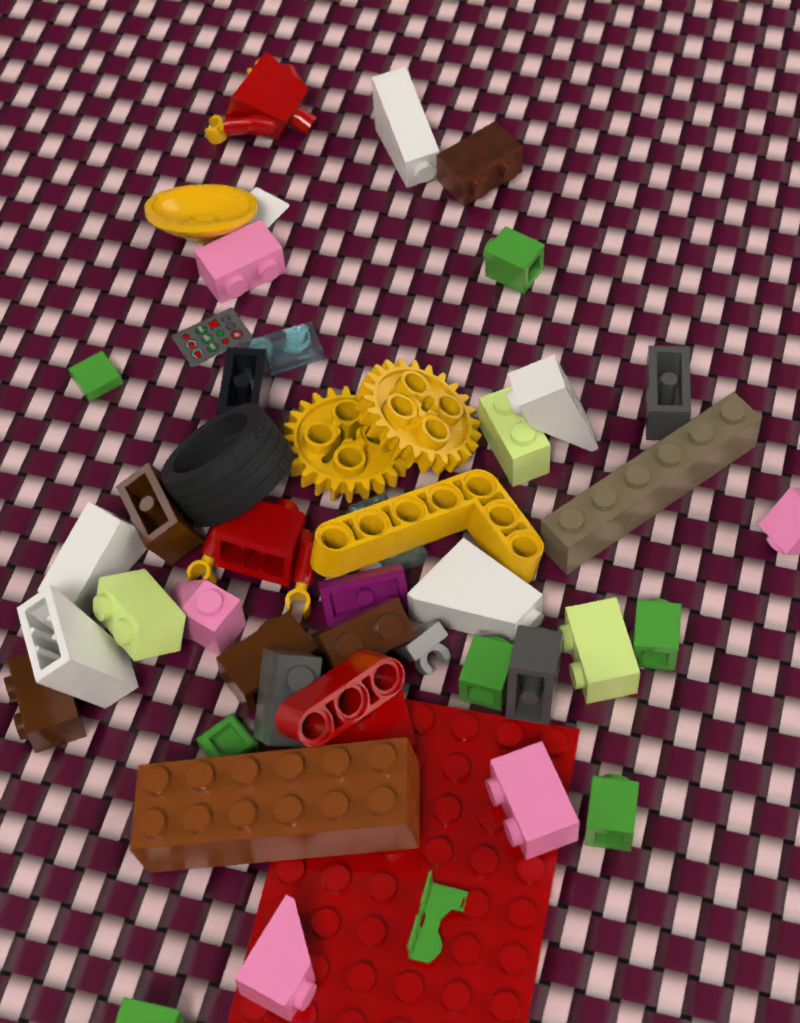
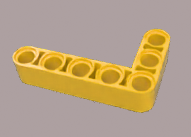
(427, 514)

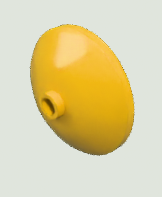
(201, 211)

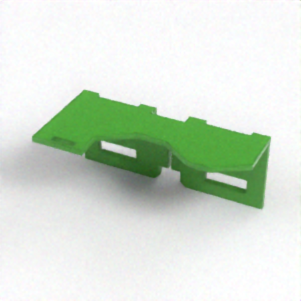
(440, 902)

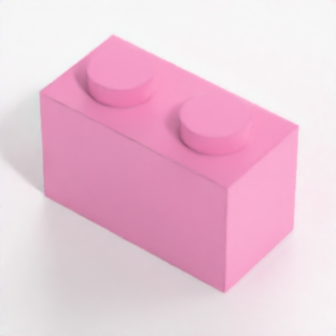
(240, 261)
(533, 801)

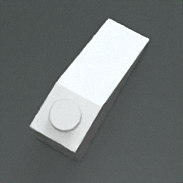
(550, 403)

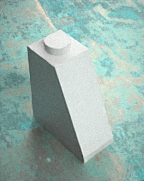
(404, 127)
(95, 548)
(475, 595)
(74, 651)

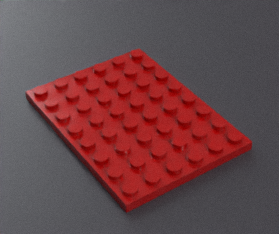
(364, 905)

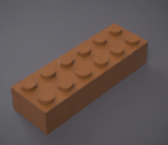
(277, 806)

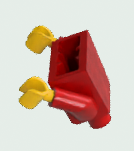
(264, 104)
(263, 544)

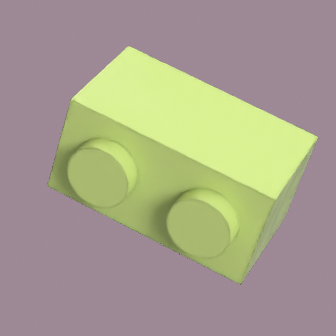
(517, 446)
(139, 614)
(600, 651)

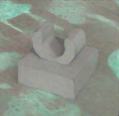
(426, 641)

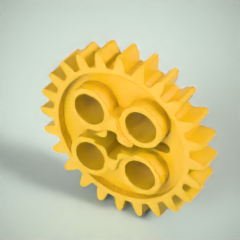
(418, 416)
(328, 439)

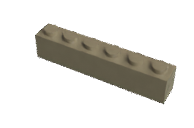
(649, 482)

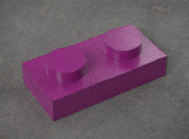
(360, 590)

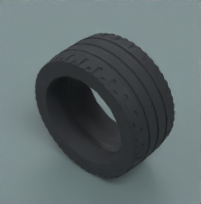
(227, 465)

